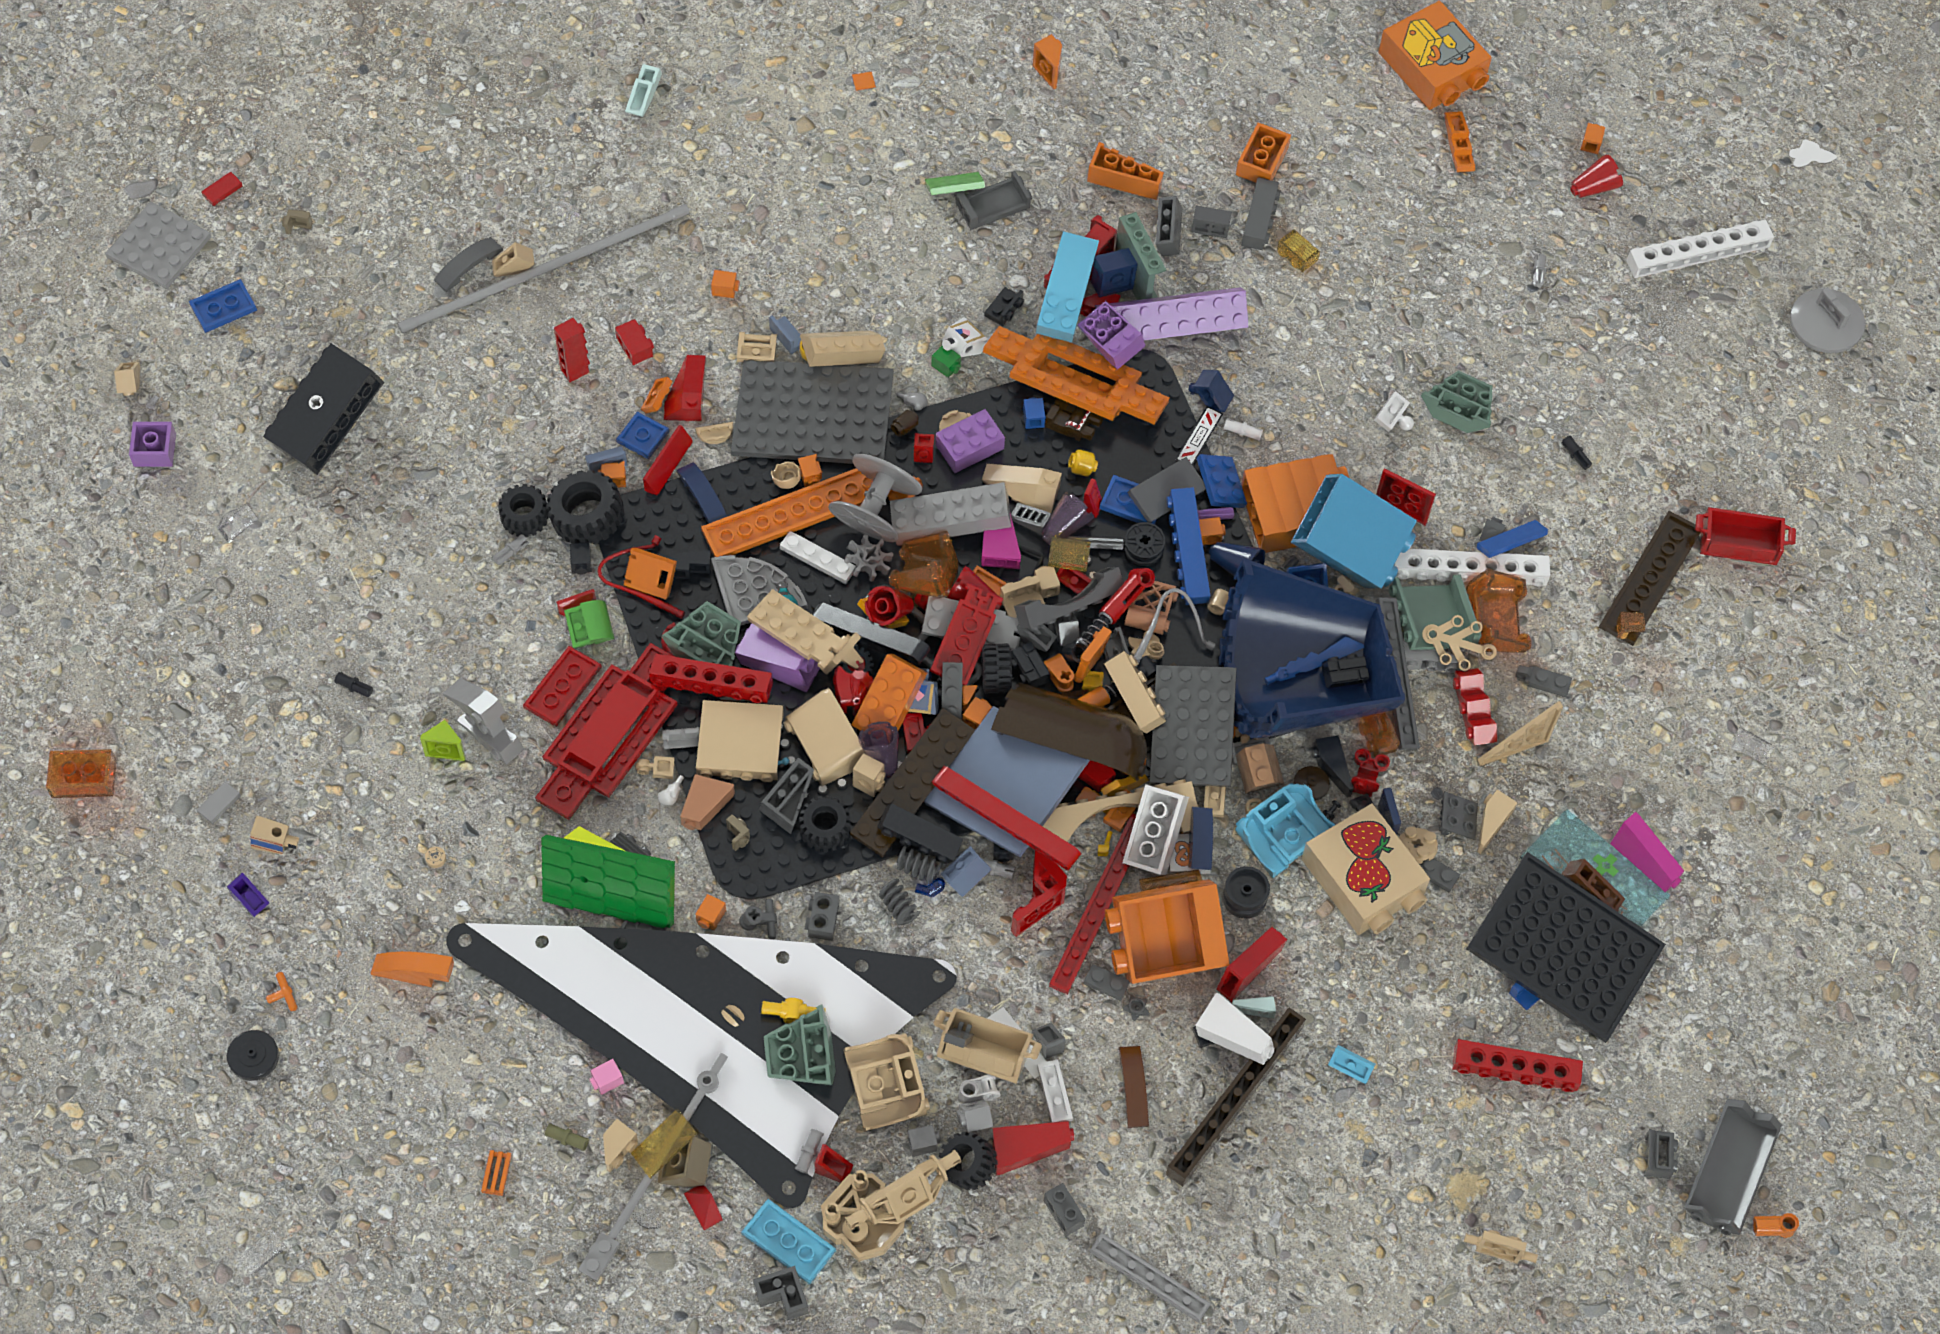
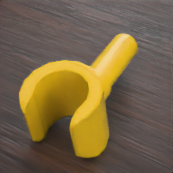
(1103, 849)

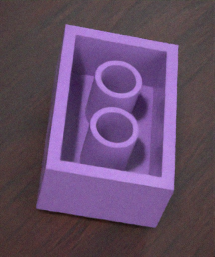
(970, 441)

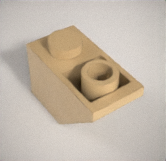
(617, 1143)

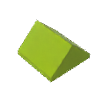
(442, 743)

